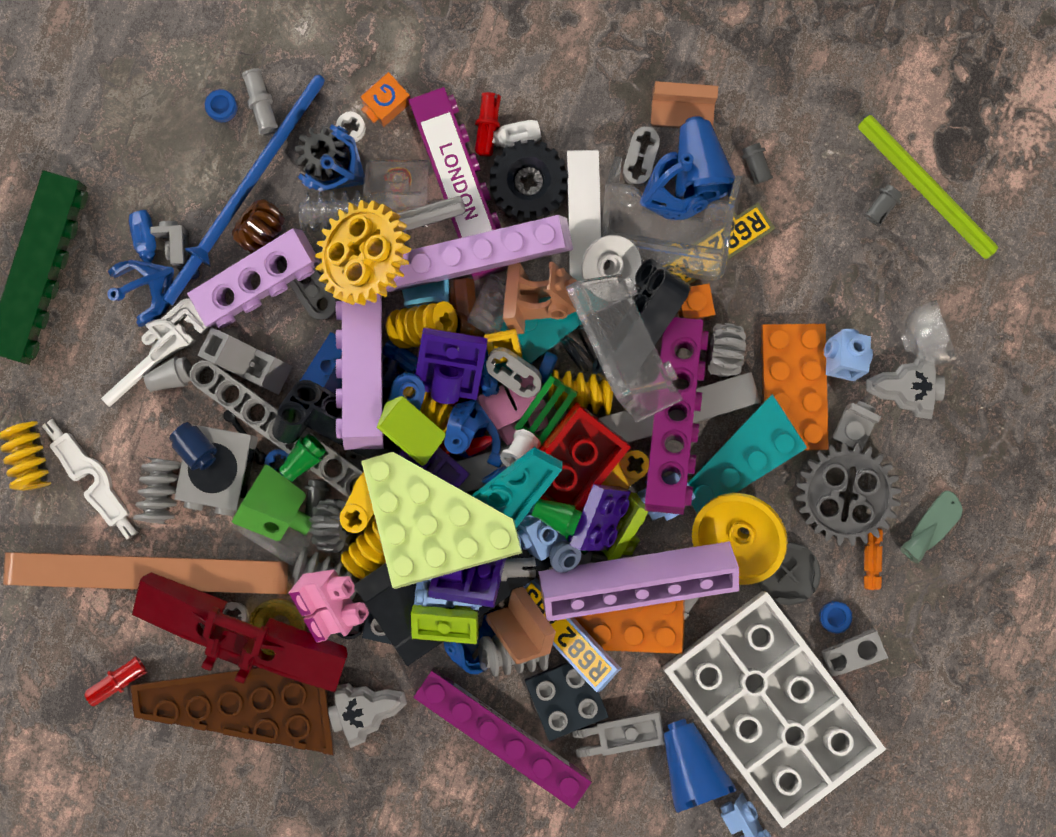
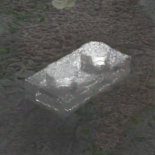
(489, 306)

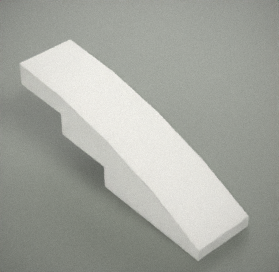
(583, 205)

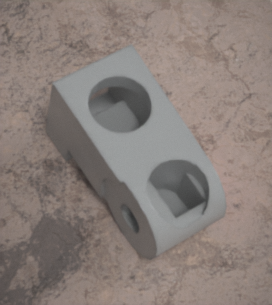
(854, 653)

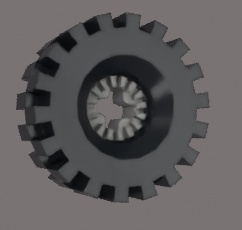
(520, 162)

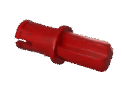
(487, 123)
(115, 681)

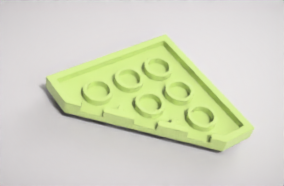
(430, 524)

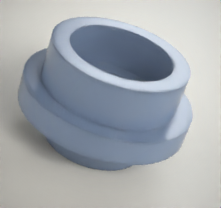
(564, 557)

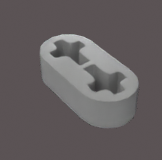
(647, 158)
(510, 378)

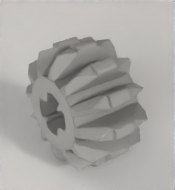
(726, 350)

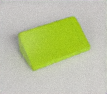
(410, 429)

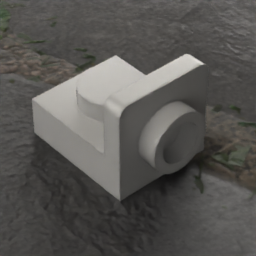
(177, 241)
(856, 424)

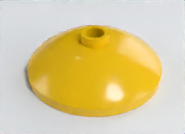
(756, 553)

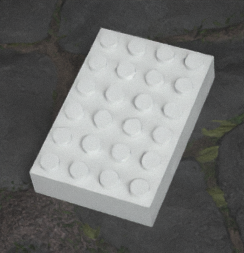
(773, 708)

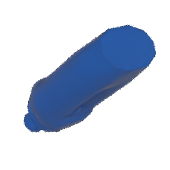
(143, 240)

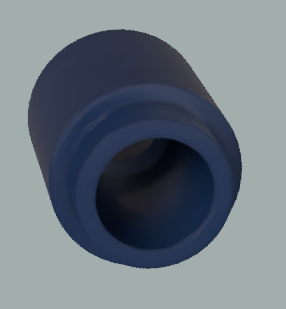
(193, 446)

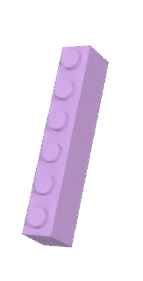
(484, 252)
(360, 374)
(639, 581)

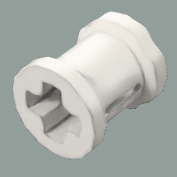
(522, 443)

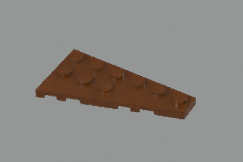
(261, 709)

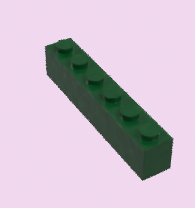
(38, 263)

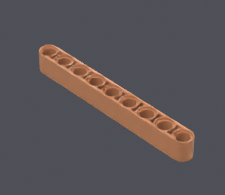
(126, 572)

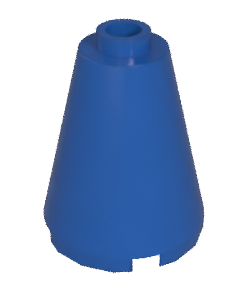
(711, 170)
(693, 767)

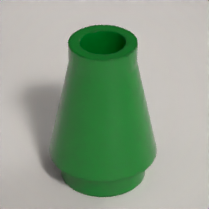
(304, 455)
(557, 515)

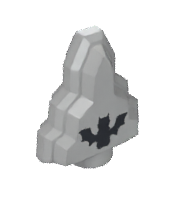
(911, 387)
(361, 710)

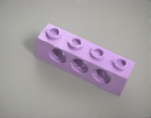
(210, 296)

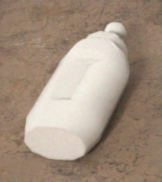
(514, 132)

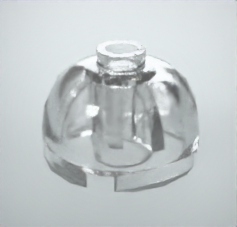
(928, 335)

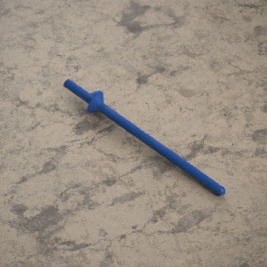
(200, 253)

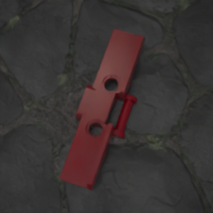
(296, 655)

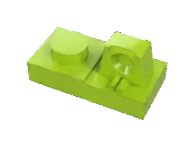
(627, 528)
(445, 624)

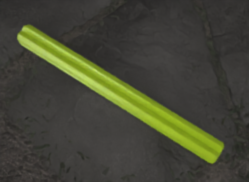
(928, 187)

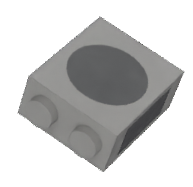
(225, 480)

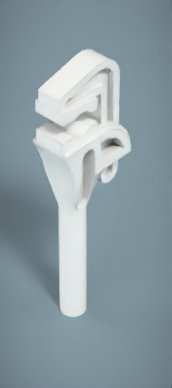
(165, 340)

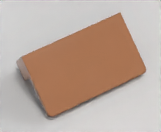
(679, 101)
(522, 628)

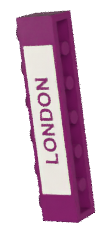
(453, 165)
(503, 738)

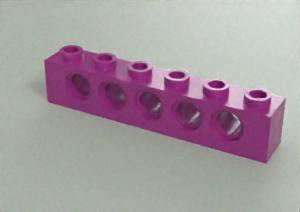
(659, 495)

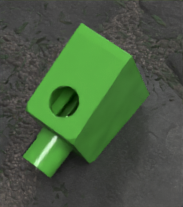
(272, 506)

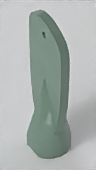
(933, 526)

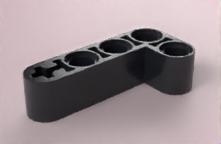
(657, 302)
(316, 408)

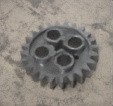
(878, 498)

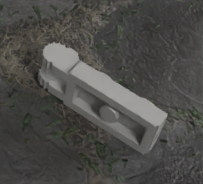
(623, 734)

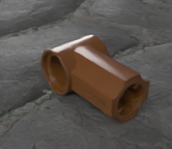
(462, 298)

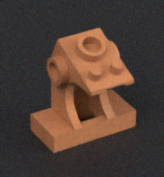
(523, 296)

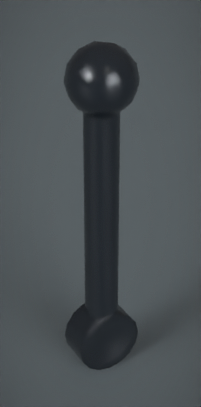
(230, 417)

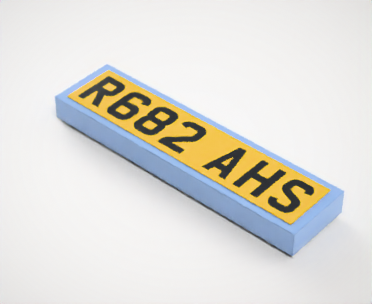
(578, 646)

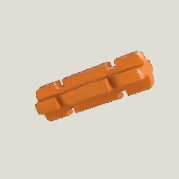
(873, 562)

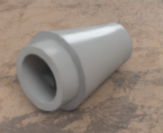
(169, 375)

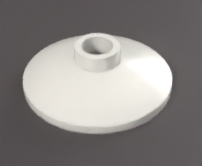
(620, 251)

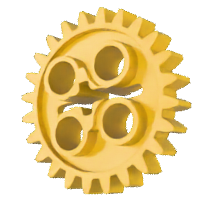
(355, 249)

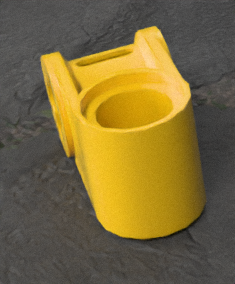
(621, 476)
(358, 501)

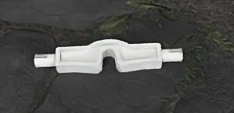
(100, 493)

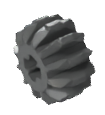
(314, 144)
(327, 529)

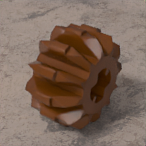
(258, 225)

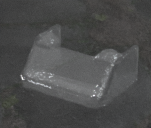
(685, 247)
(624, 345)

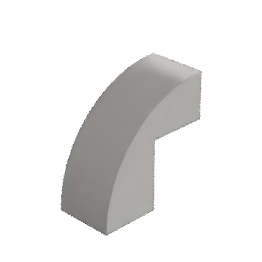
(245, 360)

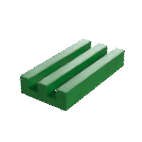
(561, 387)

